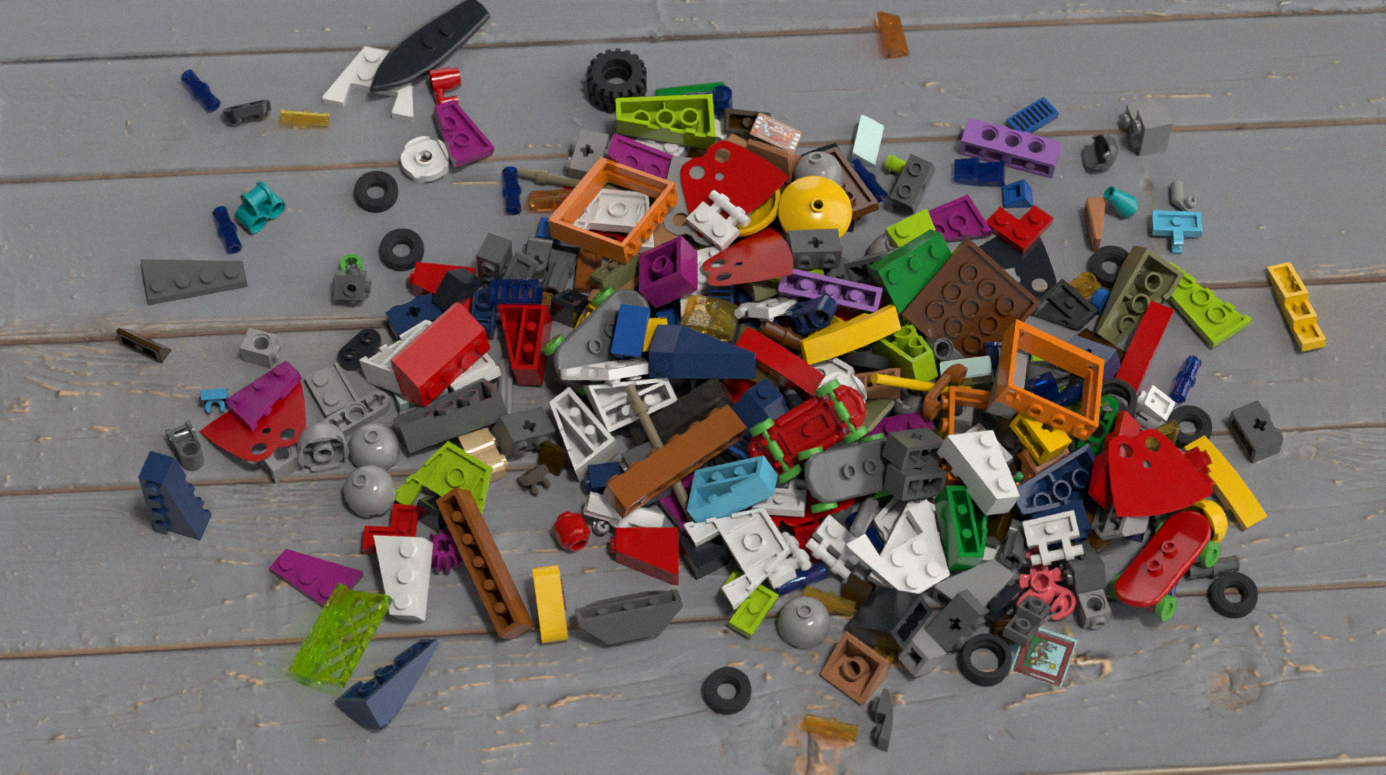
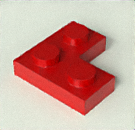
(1022, 232)
(403, 524)

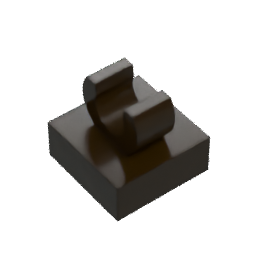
(533, 476)

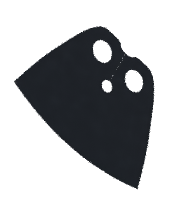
(1028, 266)

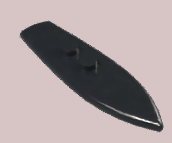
(429, 45)

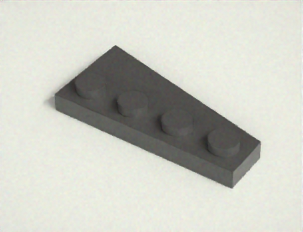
(190, 278)

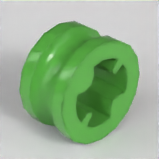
(351, 259)

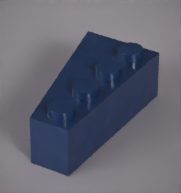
(171, 497)

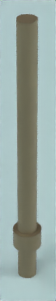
(543, 177)
(640, 410)

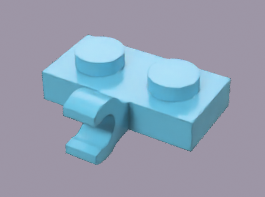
(1176, 224)

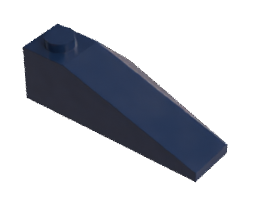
(687, 353)

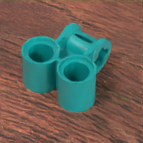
(259, 206)

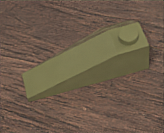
(1139, 281)

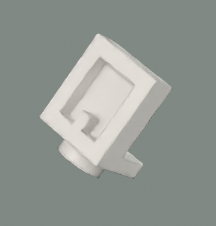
(1154, 403)

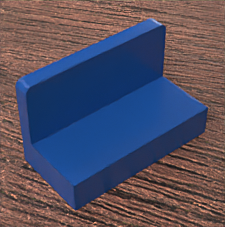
(630, 331)

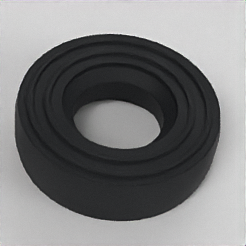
(380, 204)
(398, 236)
(1099, 257)
(866, 361)
(1194, 414)
(1230, 609)
(722, 705)

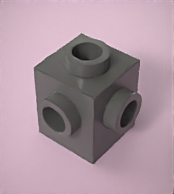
(345, 290)

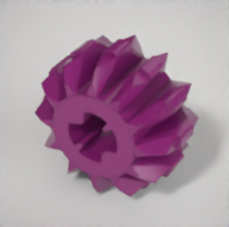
(445, 560)

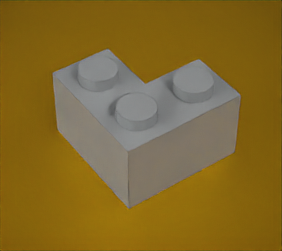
(1148, 126)

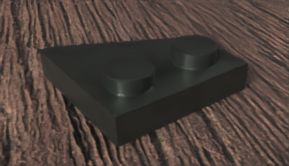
(1065, 306)

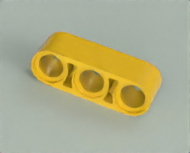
(549, 604)

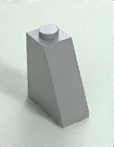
(982, 581)

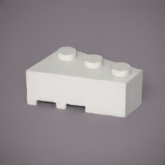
(379, 368)
(614, 406)
(582, 433)
(982, 468)
(405, 574)

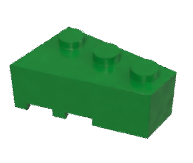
(909, 268)
(961, 527)

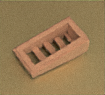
(1094, 218)
(880, 391)

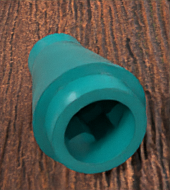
(1122, 202)

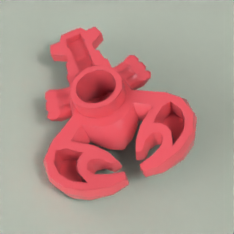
(1043, 586)

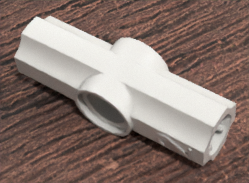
(599, 507)

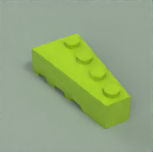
(668, 118)
(907, 352)

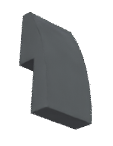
(1026, 620)
(884, 718)

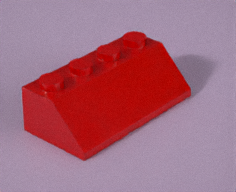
(439, 355)

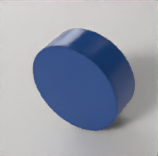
(1100, 299)

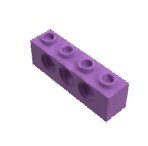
(1019, 157)
(849, 295)

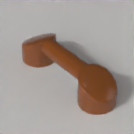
(956, 374)

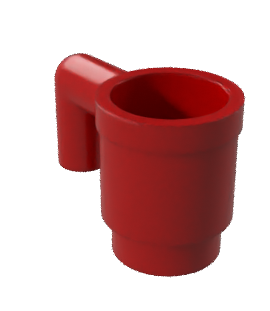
(444, 80)

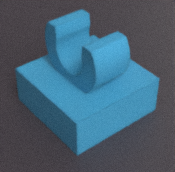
(214, 395)

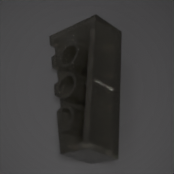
(682, 413)

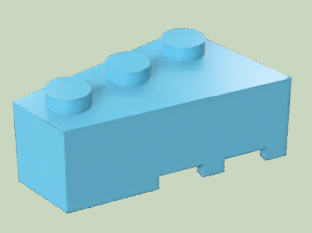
(730, 488)

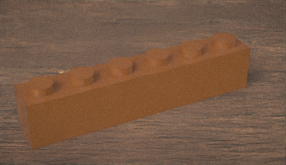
(674, 461)
(485, 563)

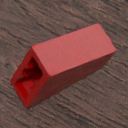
(429, 276)
(649, 551)

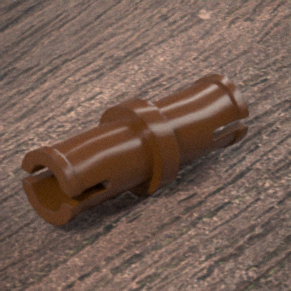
(782, 335)

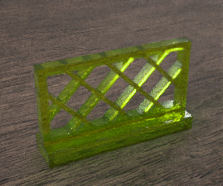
(329, 630)

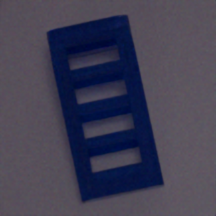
(526, 284)

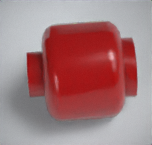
(571, 531)

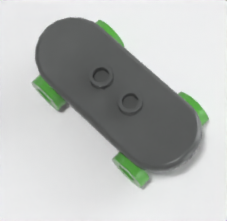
(594, 336)
(846, 472)

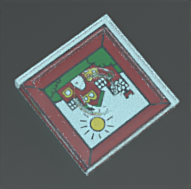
(1046, 656)

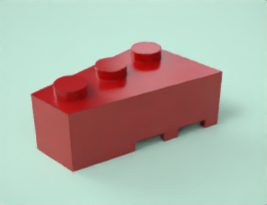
(526, 333)

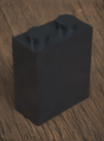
(890, 618)

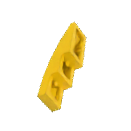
(1295, 306)
(849, 336)
(1230, 486)

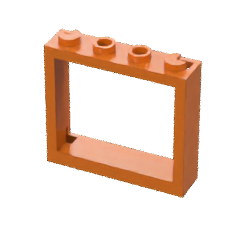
(588, 188)
(1062, 355)
(969, 398)

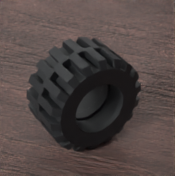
(615, 65)

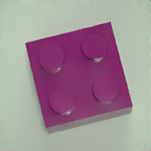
(668, 272)

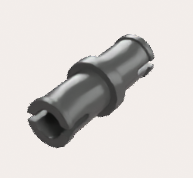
(1222, 565)

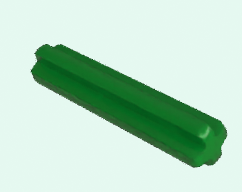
(681, 90)

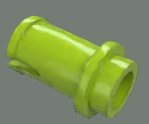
(894, 164)

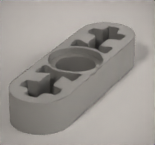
(360, 405)

